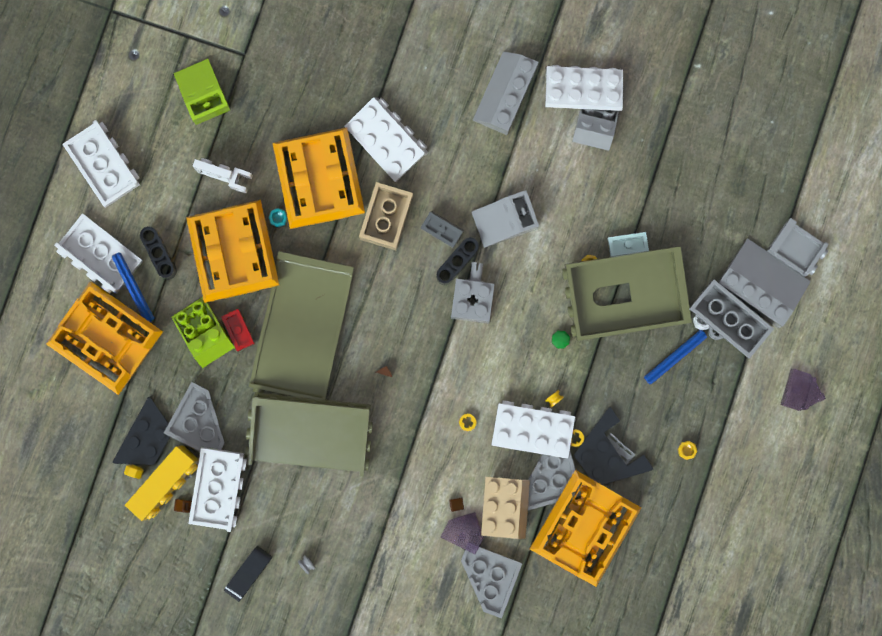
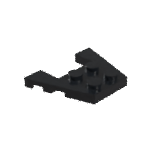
(600, 457)

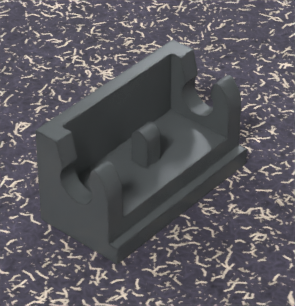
(442, 229)

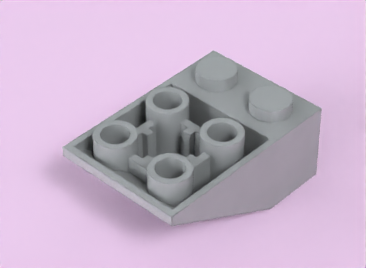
(596, 128)
(505, 219)

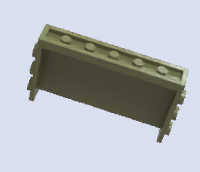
(309, 432)

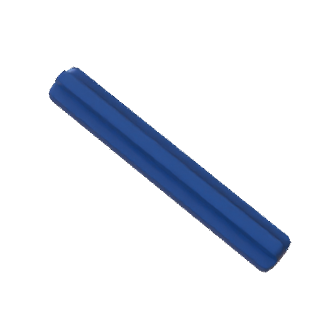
(132, 286)
(675, 357)

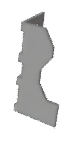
(621, 451)

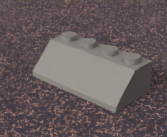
(505, 92)
(731, 318)

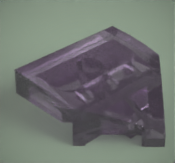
(801, 391)
(464, 532)

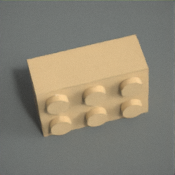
(386, 216)
(505, 507)

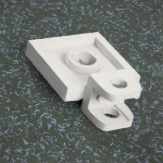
(222, 173)

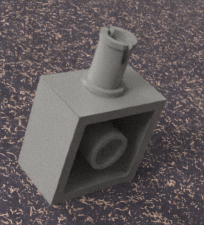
(473, 288)

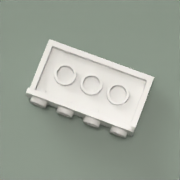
(584, 88)
(386, 138)
(102, 163)
(93, 250)
(533, 429)
(217, 488)

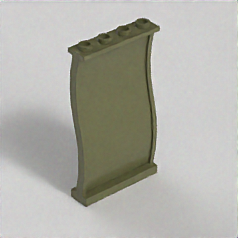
(301, 332)

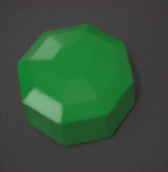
(560, 339)

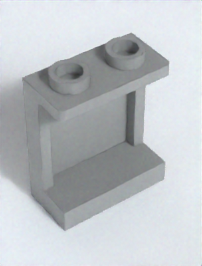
(797, 248)

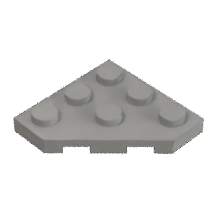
(196, 421)
(549, 480)
(491, 578)

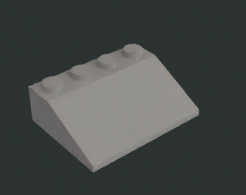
(764, 283)

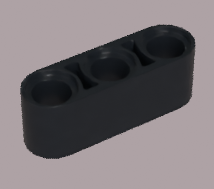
(151, 246)
(459, 252)
(248, 573)

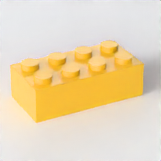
(162, 482)

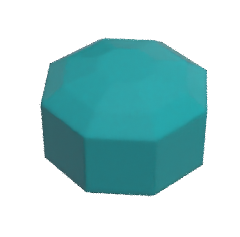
(278, 218)

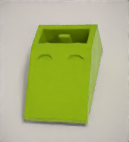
(201, 92)
(202, 332)

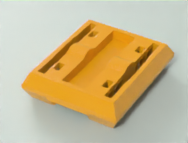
(318, 178)
(232, 251)
(95, 333)
(585, 528)

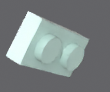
(628, 244)

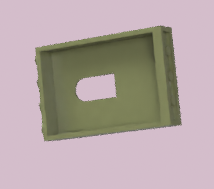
(655, 289)

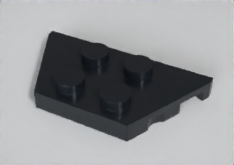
(146, 437)

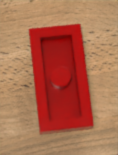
(238, 330)

